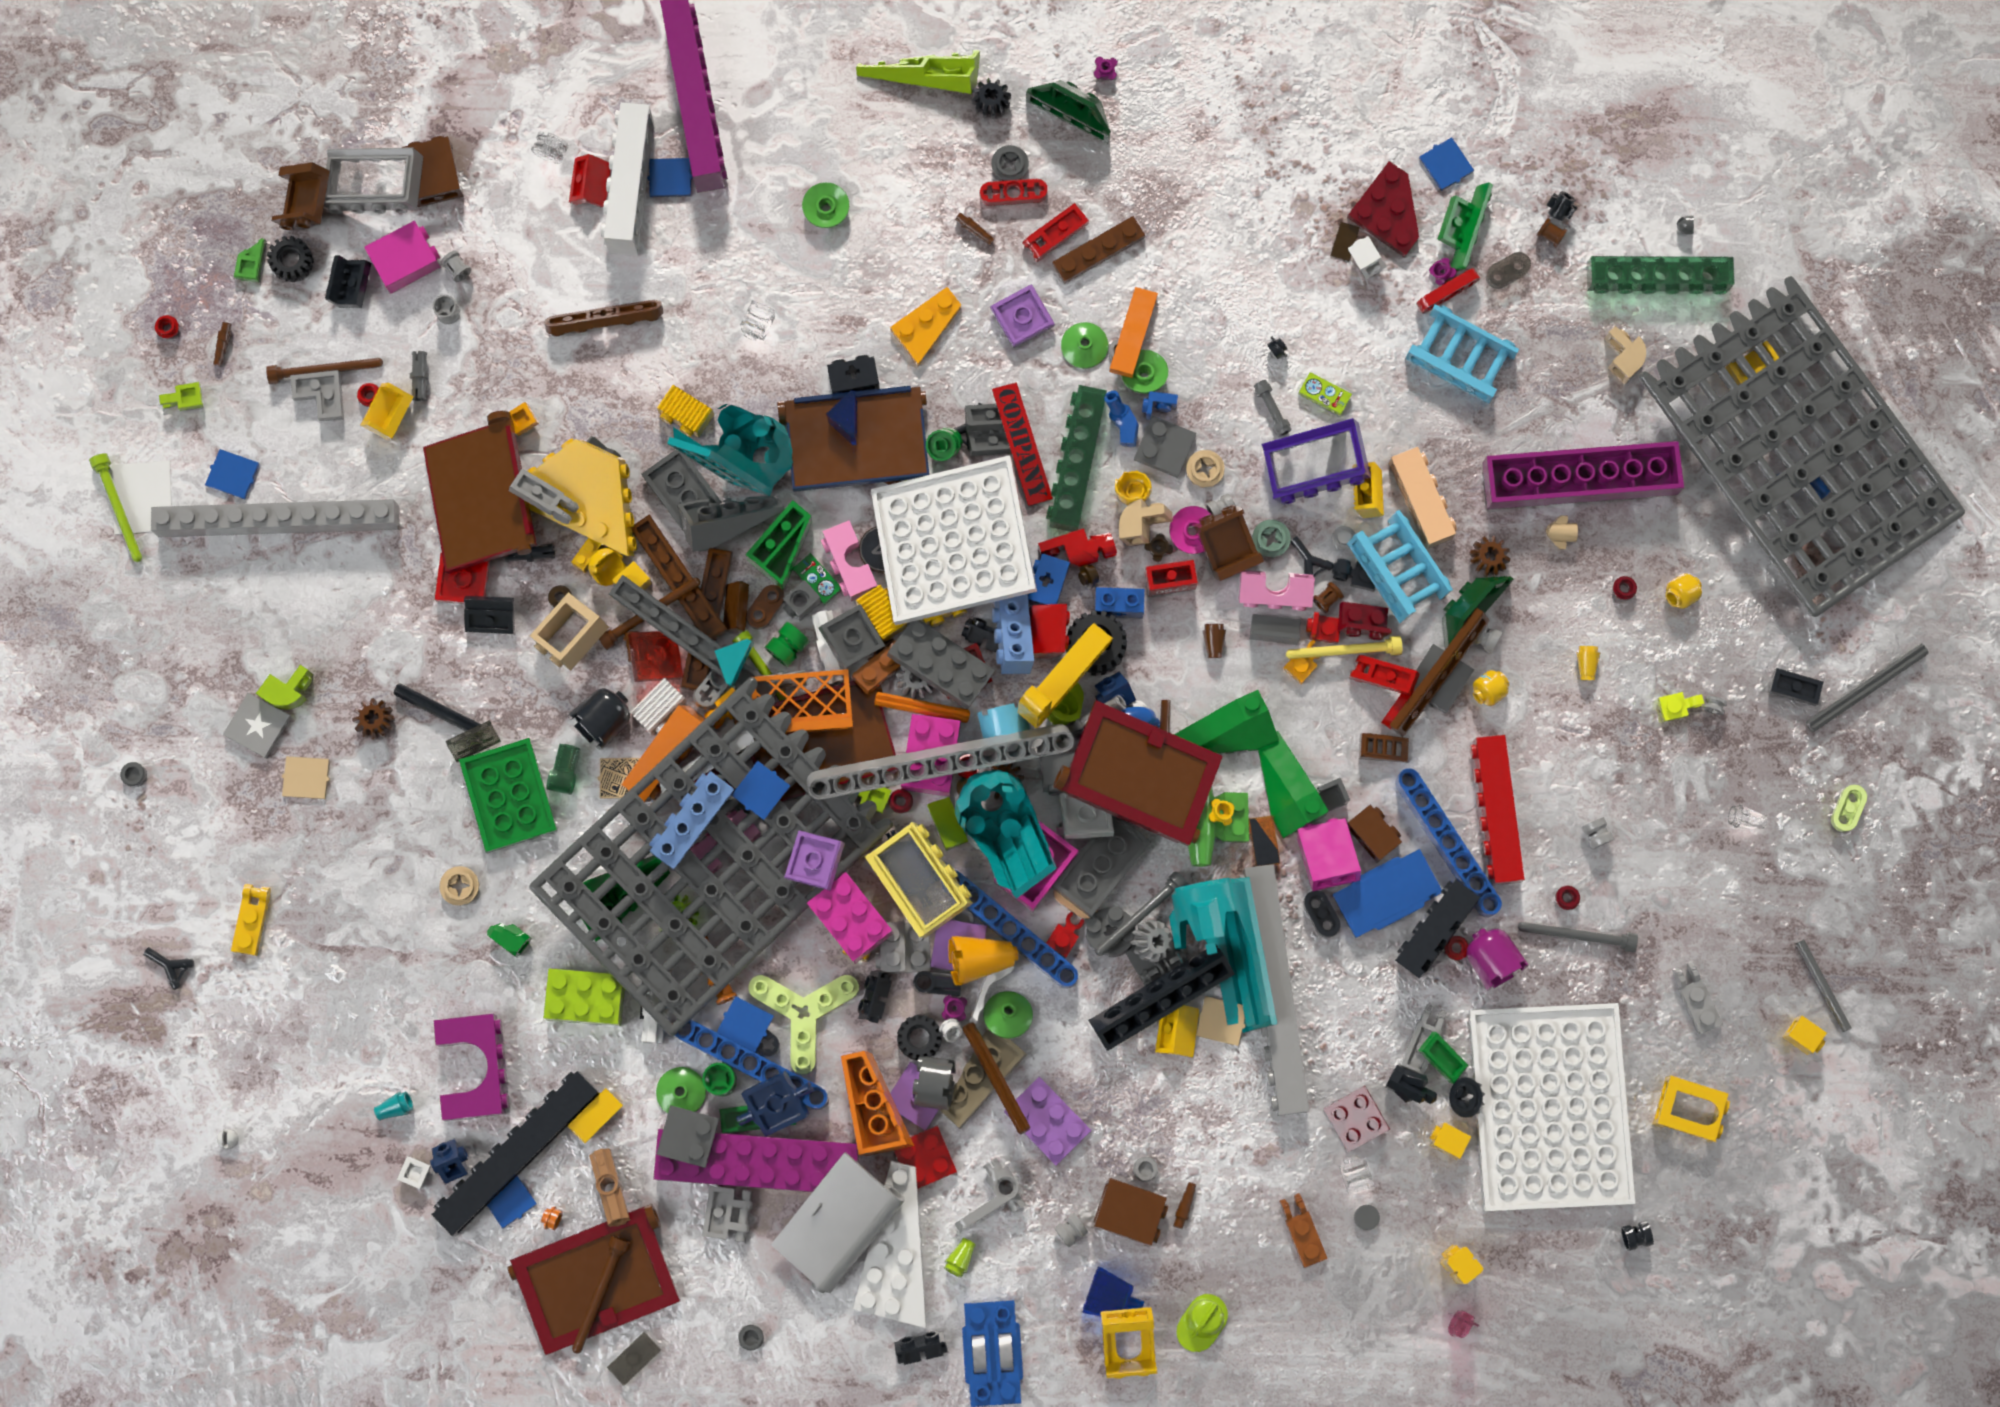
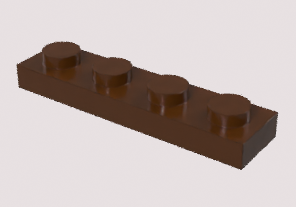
(1098, 249)

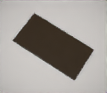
(1344, 239)

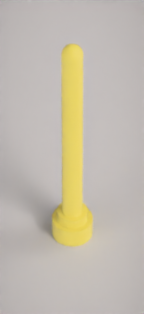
(1392, 645)

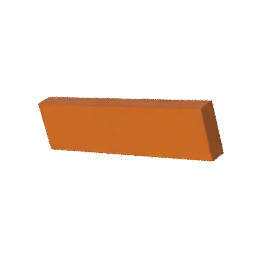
(1133, 332)

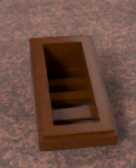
(1365, 755)

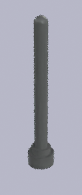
(1173, 881)
(1625, 941)

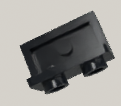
(347, 282)

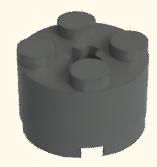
(935, 1083)

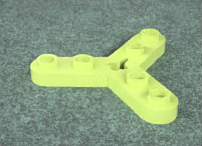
(819, 1003)

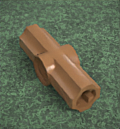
(612, 1201)

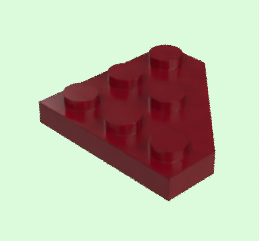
(1388, 210)

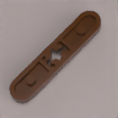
(602, 317)

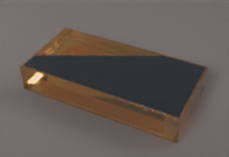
(1264, 841)

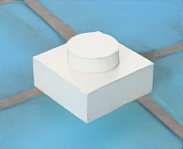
(414, 1172)

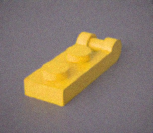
(250, 920)

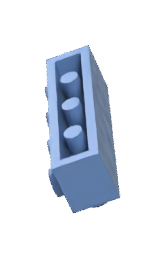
(1013, 635)
(691, 820)

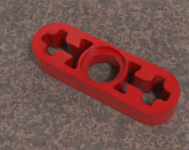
(1020, 184)
(1448, 290)

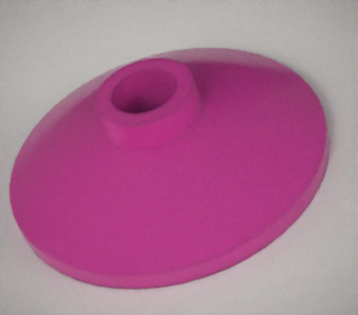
(1178, 529)

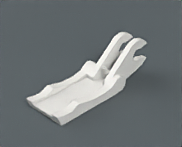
(988, 981)

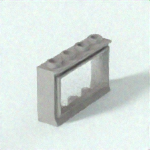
(373, 180)

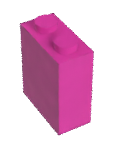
(403, 256)
(1328, 854)

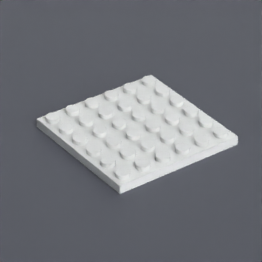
(953, 540)

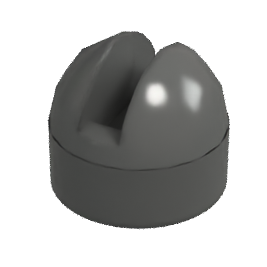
(1686, 224)

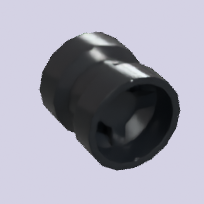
(1637, 1235)

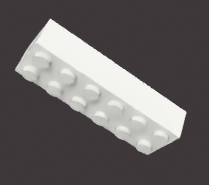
(628, 179)

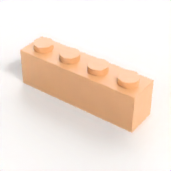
(1422, 497)

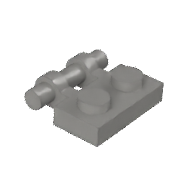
(719, 1213)

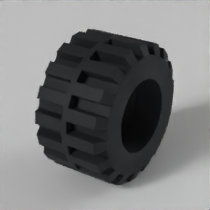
(1113, 628)

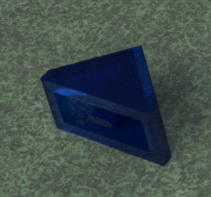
(844, 417)

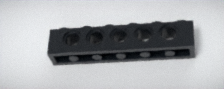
(1161, 997)

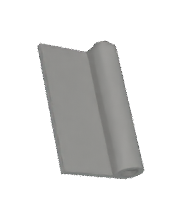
(837, 1223)

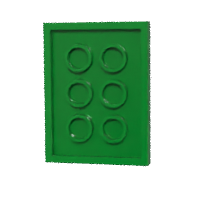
(508, 795)

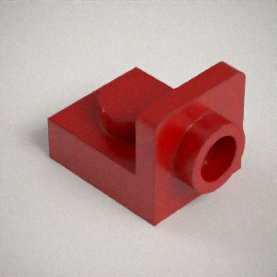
(1323, 628)

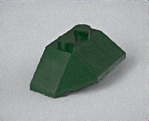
(1071, 106)
(1479, 595)

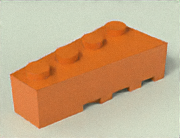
(675, 730)
(872, 1108)

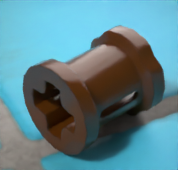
(1551, 232)
(1328, 597)

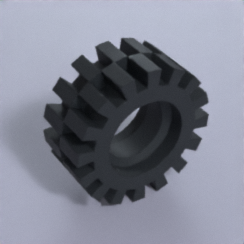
(283, 247)
(913, 1023)

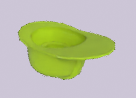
(1069, 708)
(1202, 1322)

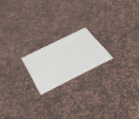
(139, 489)

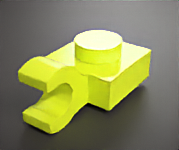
(1675, 706)

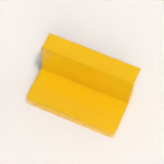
(1178, 1032)

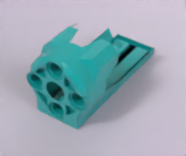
(734, 455)
(1008, 835)
(1226, 917)

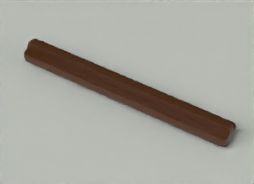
(996, 1078)

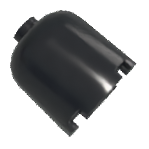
(601, 716)

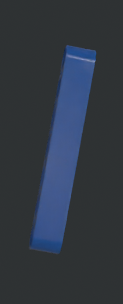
(1446, 830)
(1019, 936)
(739, 1058)

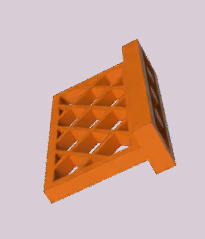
(819, 722)

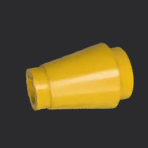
(1588, 662)

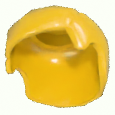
(1132, 487)
(605, 566)

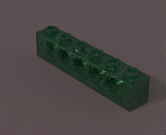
(1670, 266)
(1093, 400)

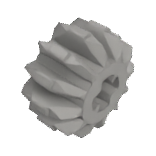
(916, 687)
(1151, 940)

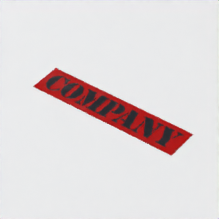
(1022, 443)

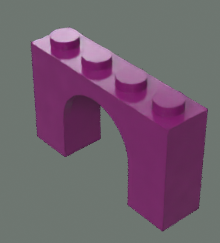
(489, 1096)

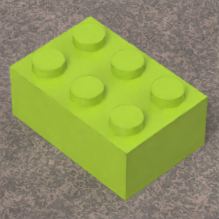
(583, 998)

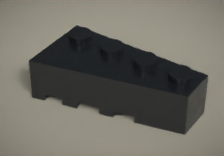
(1438, 928)

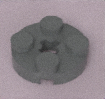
(1105, 918)

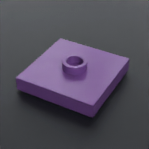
(1022, 316)
(814, 860)
(944, 933)
(904, 1099)

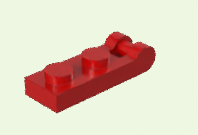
(1056, 231)
(1385, 675)

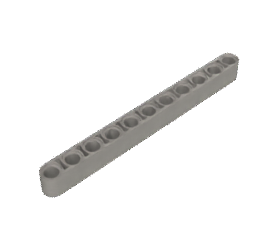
(928, 757)

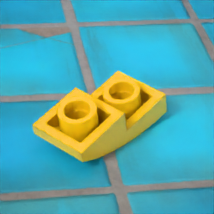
(595, 1116)

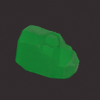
(509, 938)

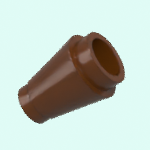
(1214, 639)

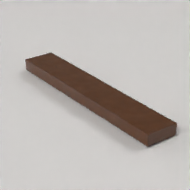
(675, 575)
(714, 588)
(1439, 672)

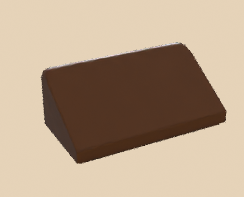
(736, 606)

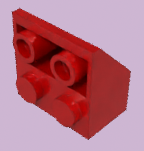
(1049, 630)

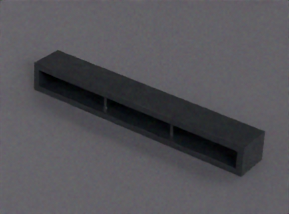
(515, 1153)

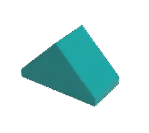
(733, 659)

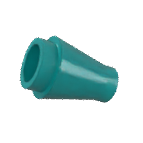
(395, 1106)

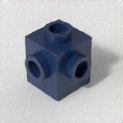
(1114, 686)
(449, 1161)

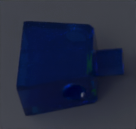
(1109, 1294)

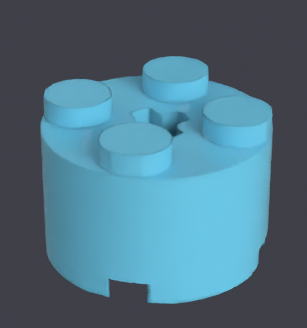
(1002, 721)

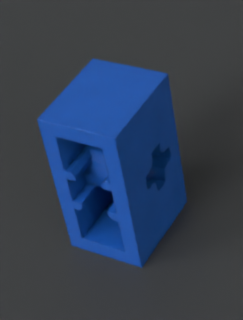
(1056, 571)
(1120, 602)

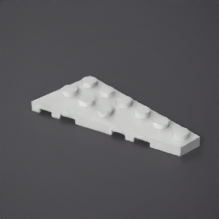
(893, 1265)

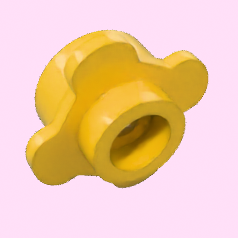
(1226, 807)

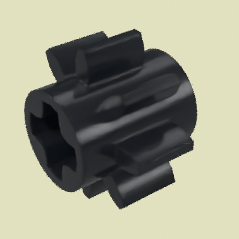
(1561, 206)

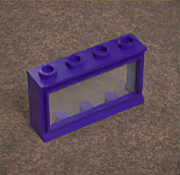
(1316, 461)

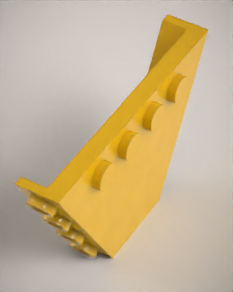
(600, 489)

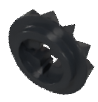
(1462, 1088)

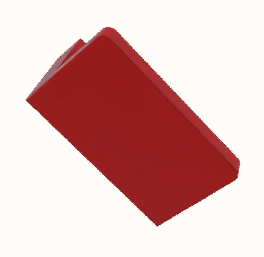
(589, 180)

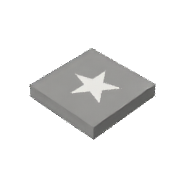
(257, 725)

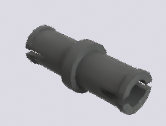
(419, 375)

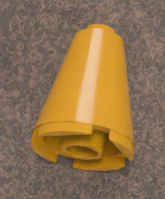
(979, 958)

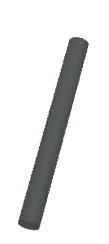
(1823, 985)

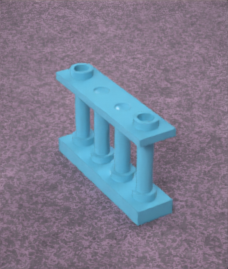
(1442, 366)
(1384, 581)

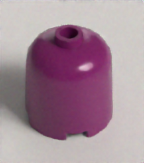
(1494, 957)

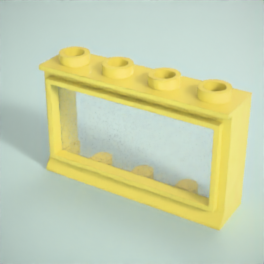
(919, 879)

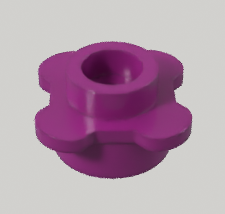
(1108, 74)
(1438, 266)
(959, 1003)

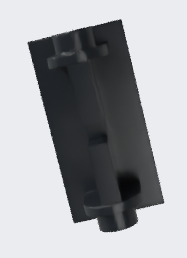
(978, 631)
(870, 1007)
(931, 1343)

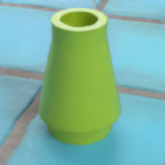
(959, 1259)

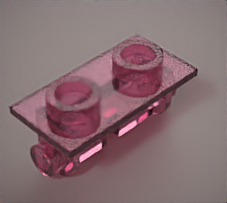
(1461, 1324)

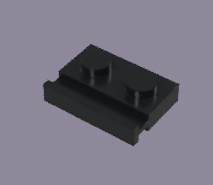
(489, 614)

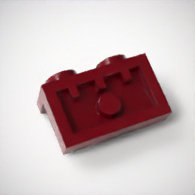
(1363, 620)

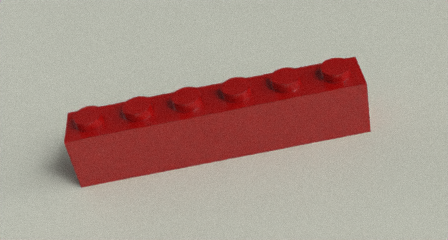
(1498, 810)

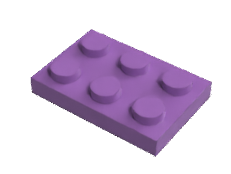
(1052, 1123)

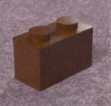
(1374, 833)

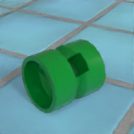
(944, 444)
(787, 644)
(719, 1079)

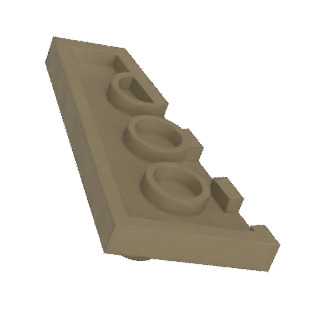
(974, 1085)

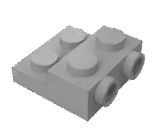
(904, 951)

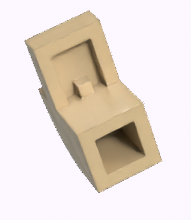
(1631, 354)
(1136, 521)

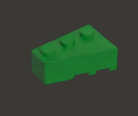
(780, 544)

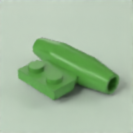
(1237, 831)

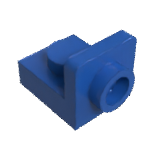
(1162, 401)

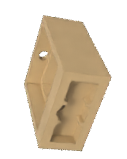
(582, 641)

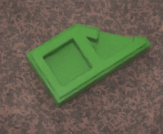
(250, 262)

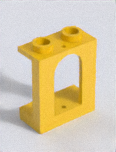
(1663, 1112)
(1125, 1321)

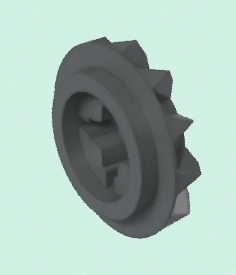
(1011, 153)

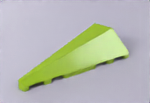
(939, 72)

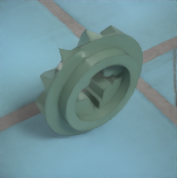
(1266, 528)

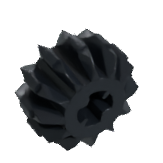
(993, 91)

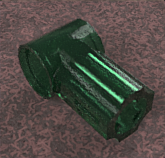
(563, 776)

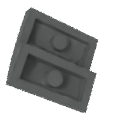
(985, 430)
(1452, 686)

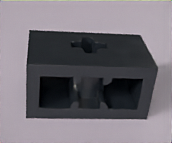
(865, 372)

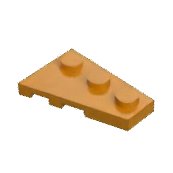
(925, 324)

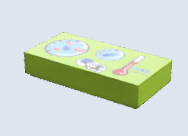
(1325, 394)

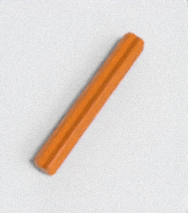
(921, 707)

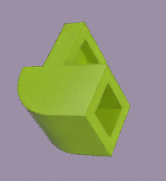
(286, 695)

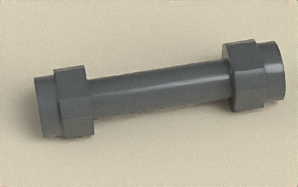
(1281, 425)

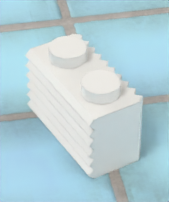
(658, 707)

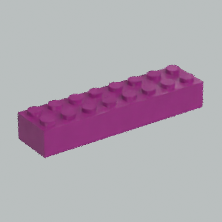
(694, 95)
(1582, 475)
(758, 1163)

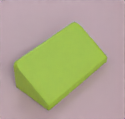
(946, 823)

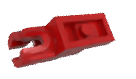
(1078, 548)

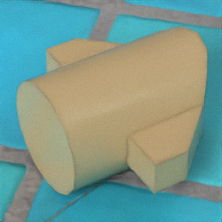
(1561, 531)

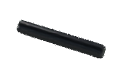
(434, 707)

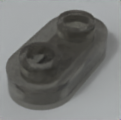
(1507, 271)

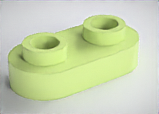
(1848, 809)

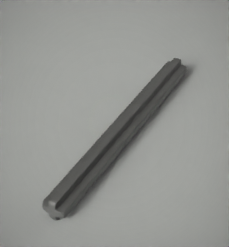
(1867, 687)

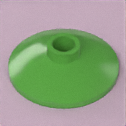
(821, 195)
(1080, 355)
(1152, 365)
(1004, 1024)
(681, 1077)

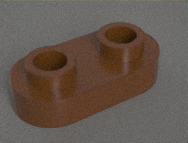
(767, 607)

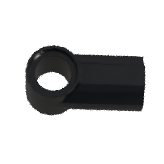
(940, 984)

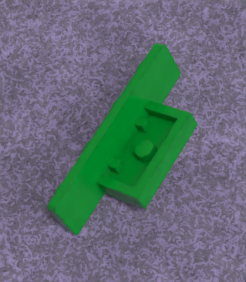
(1462, 224)

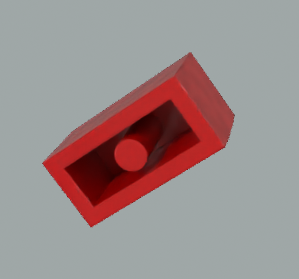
(1171, 578)

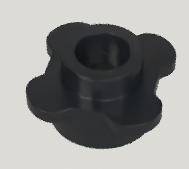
(1277, 347)

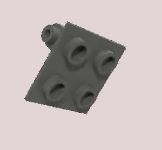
(1150, 971)

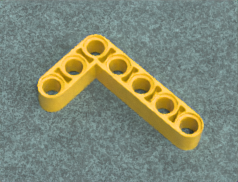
(1039, 702)

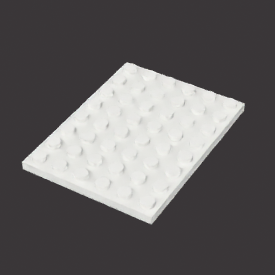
(1552, 1107)

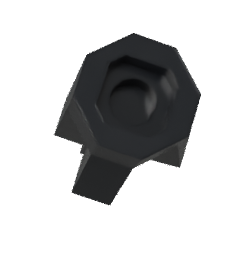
(1410, 1086)

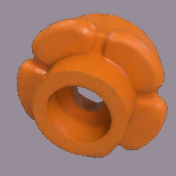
(551, 1218)

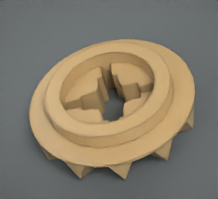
(1208, 458)
(451, 878)

